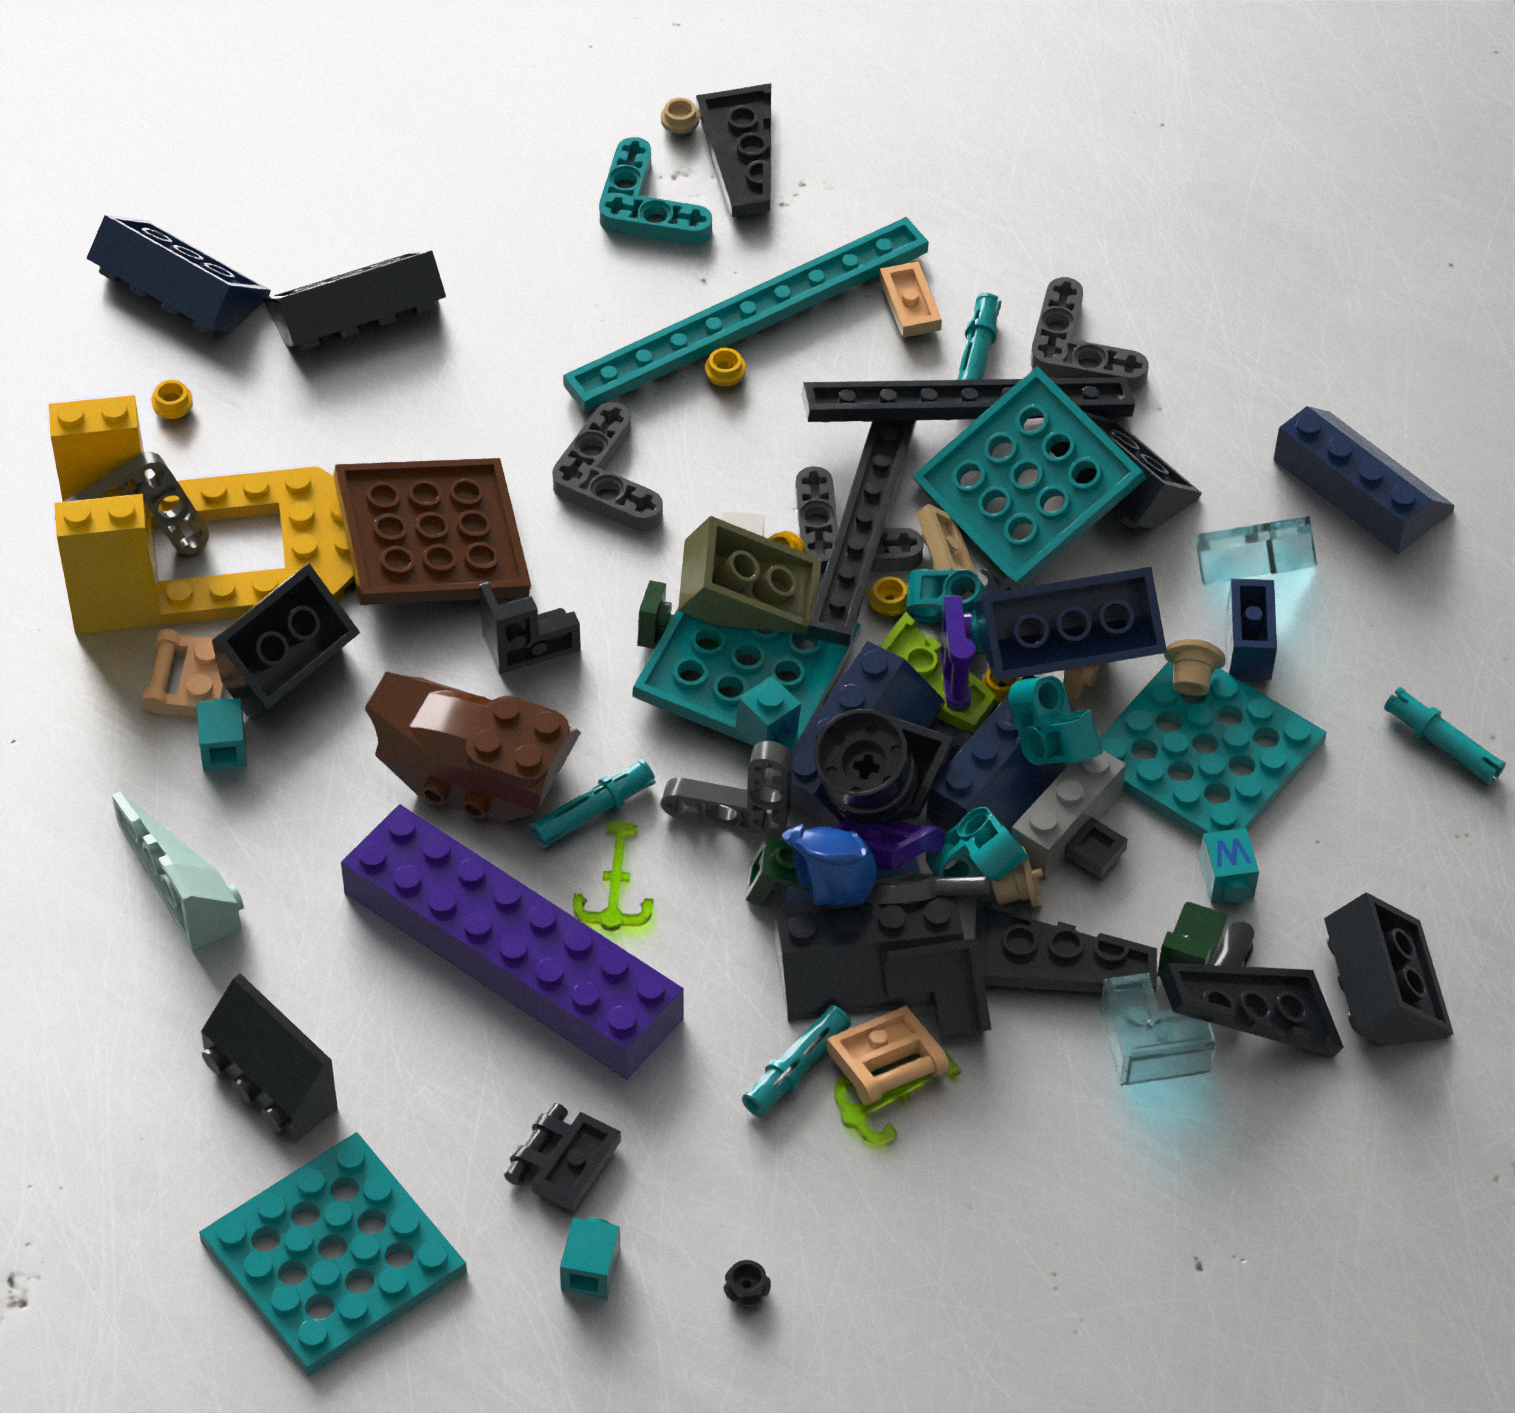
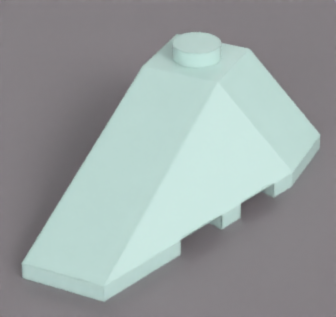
(185, 881)

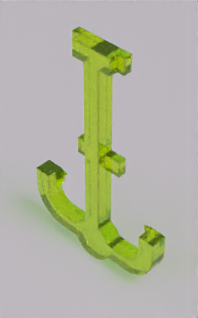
(612, 917)
(854, 1114)

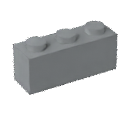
(1074, 797)

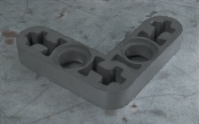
(1069, 351)
(594, 477)
(154, 491)
(892, 537)
(747, 812)

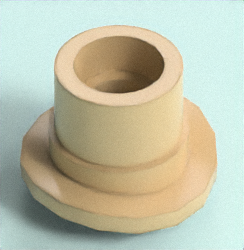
(1193, 665)
(1020, 885)

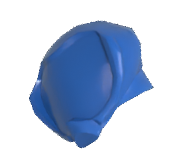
(833, 865)

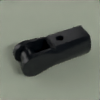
(1236, 945)

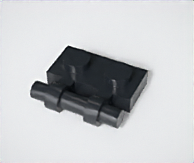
(572, 1165)

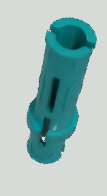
(980, 334)
(1430, 725)
(607, 795)
(763, 1093)

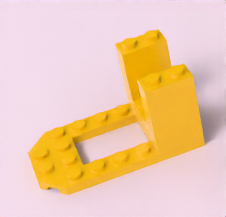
(111, 541)

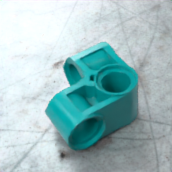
(927, 593)
(1048, 727)
(980, 847)

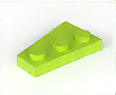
(925, 658)

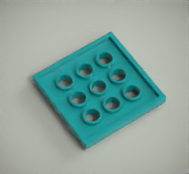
(1025, 503)
(701, 700)
(1209, 772)
(354, 1315)

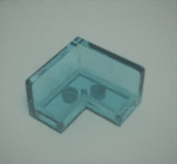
(1256, 550)
(1148, 1041)

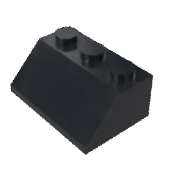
(1158, 496)
(281, 640)
(1386, 973)
(269, 1060)

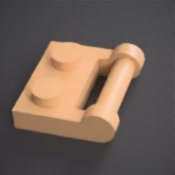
(198, 680)
(882, 1043)

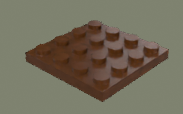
(430, 530)

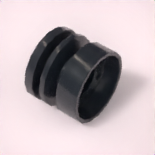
(852, 749)

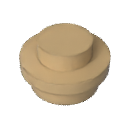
(680, 116)

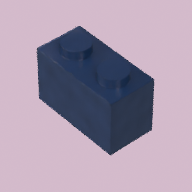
(1251, 629)

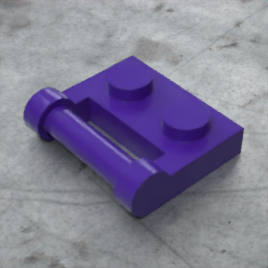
(956, 653)
(896, 840)

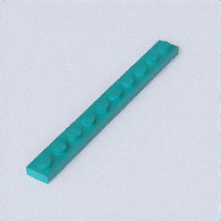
(744, 314)

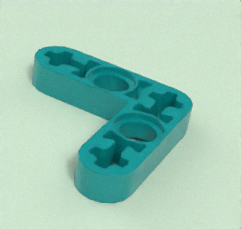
(631, 201)

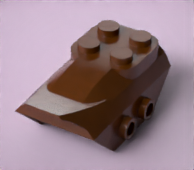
(468, 749)

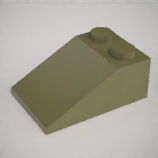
(747, 580)

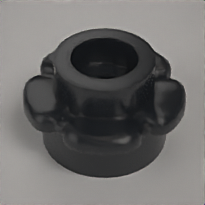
(744, 1272)

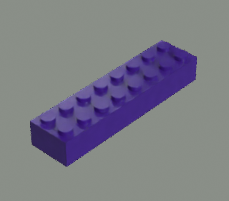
(513, 941)

